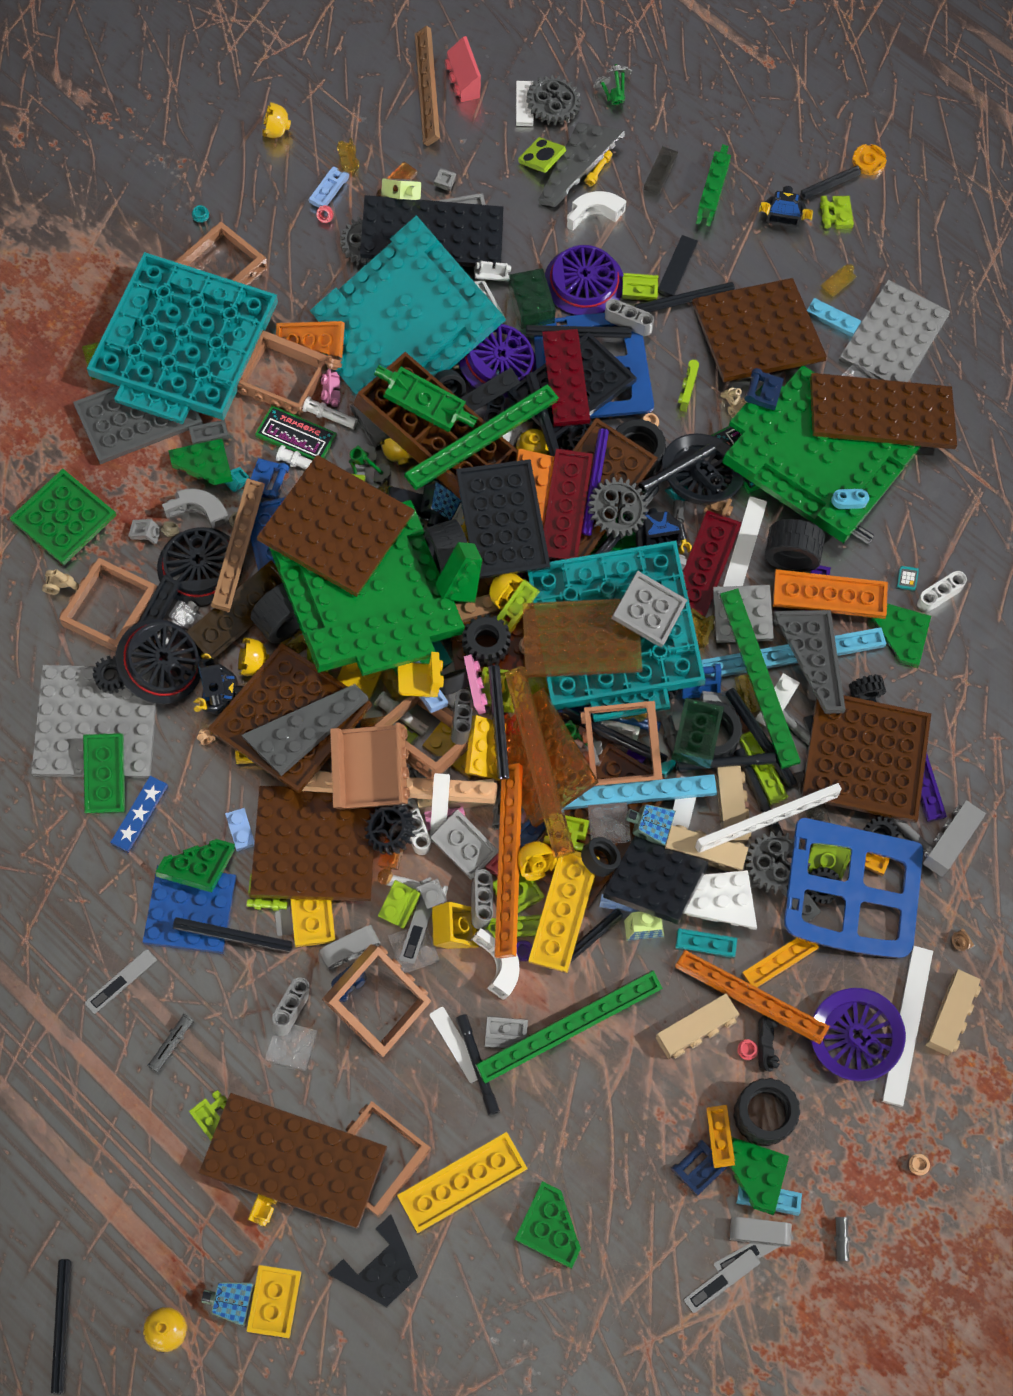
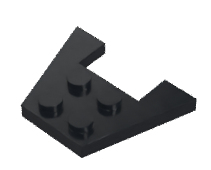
(387, 1274)

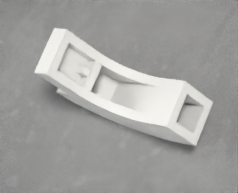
(595, 203)
(506, 968)

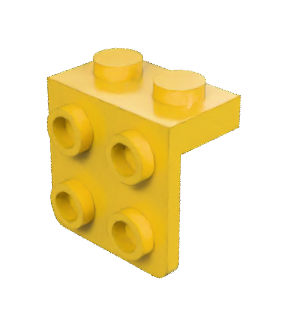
(420, 678)

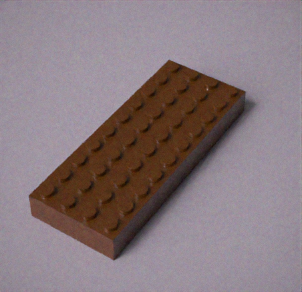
(420, 437)

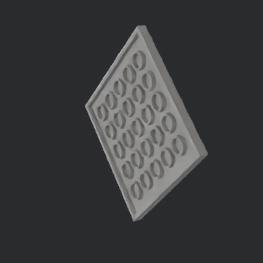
(75, 707)

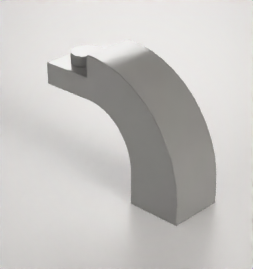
(198, 501)

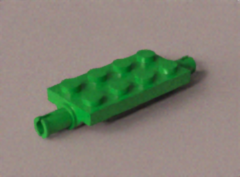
(424, 398)

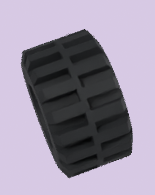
(491, 627)

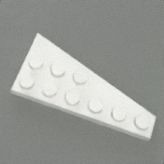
(724, 899)

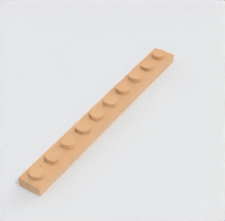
(423, 788)

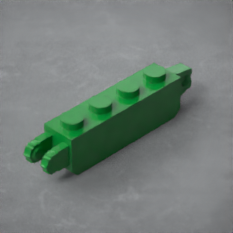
(714, 185)

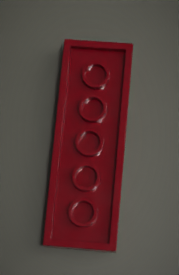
(566, 377)
(567, 503)
(709, 559)

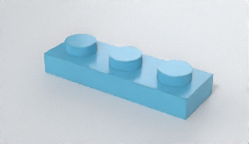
(833, 317)
(788, 1202)

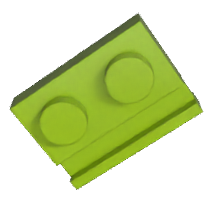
(640, 286)
(399, 904)

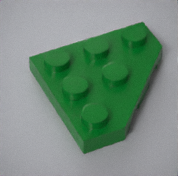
(204, 461)
(904, 633)
(197, 865)
(759, 1174)
(549, 1227)

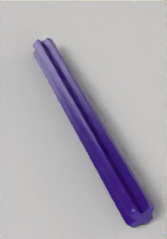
(595, 477)

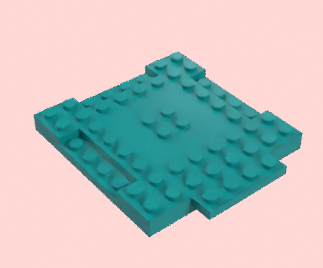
(408, 302)
(180, 339)
(608, 577)

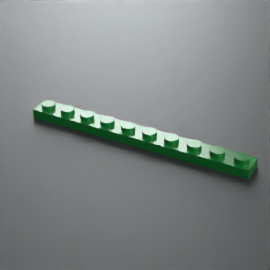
(481, 437)
(760, 679)
(568, 1026)

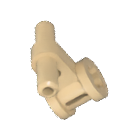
(734, 400)
(57, 580)

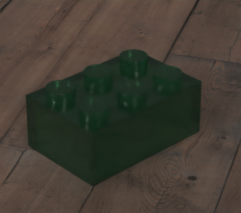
(531, 298)
(697, 733)

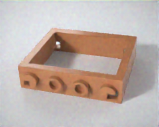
(249, 273)
(292, 350)
(84, 587)
(653, 736)
(416, 758)
(347, 980)
(354, 1127)

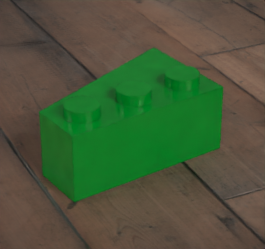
(461, 574)

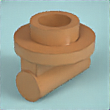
(962, 941)

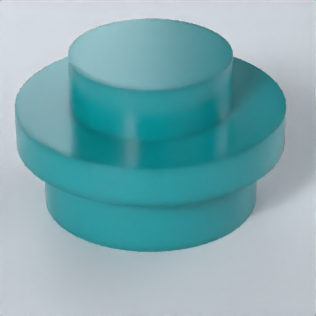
(200, 214)

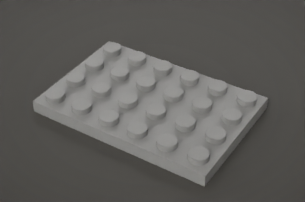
(895, 334)

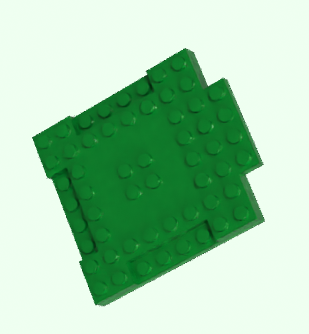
(806, 469)
(388, 620)

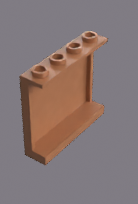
(369, 766)

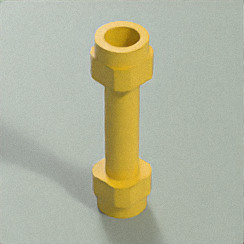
(592, 177)

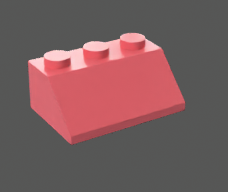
(463, 71)

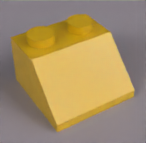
(453, 926)

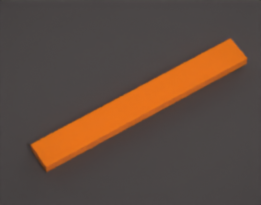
(752, 997)

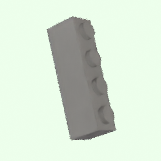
(954, 838)

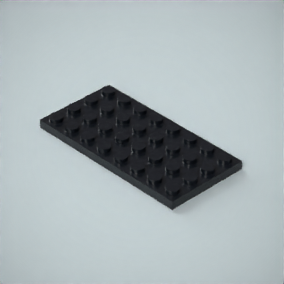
(464, 229)

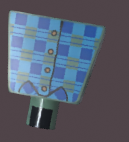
(652, 823)
(230, 1301)

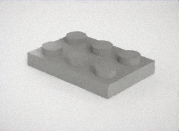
(464, 844)

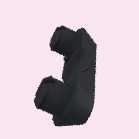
(766, 1057)

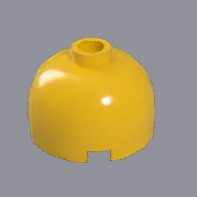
(275, 121)
(533, 441)
(394, 452)
(503, 589)
(251, 657)
(535, 860)
(165, 1329)

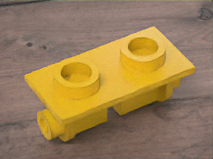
(261, 1210)

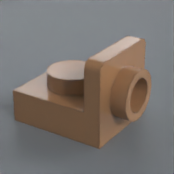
(722, 508)

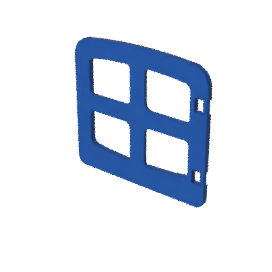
(635, 361)
(854, 889)

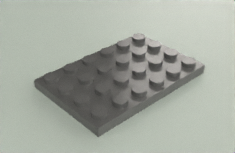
(122, 429)

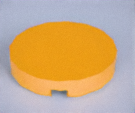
(869, 159)

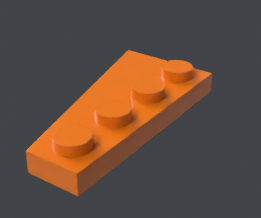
(318, 336)

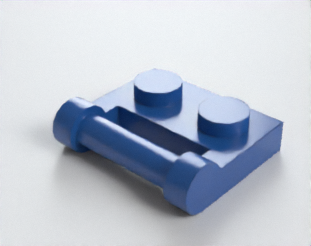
(263, 473)
(712, 684)

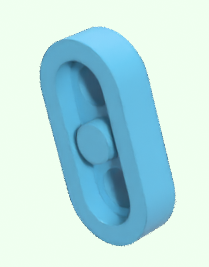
(851, 498)

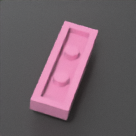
(476, 684)

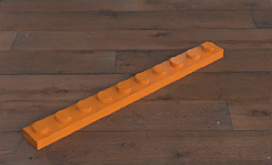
(508, 863)

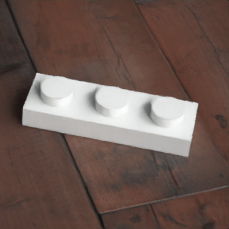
(784, 689)

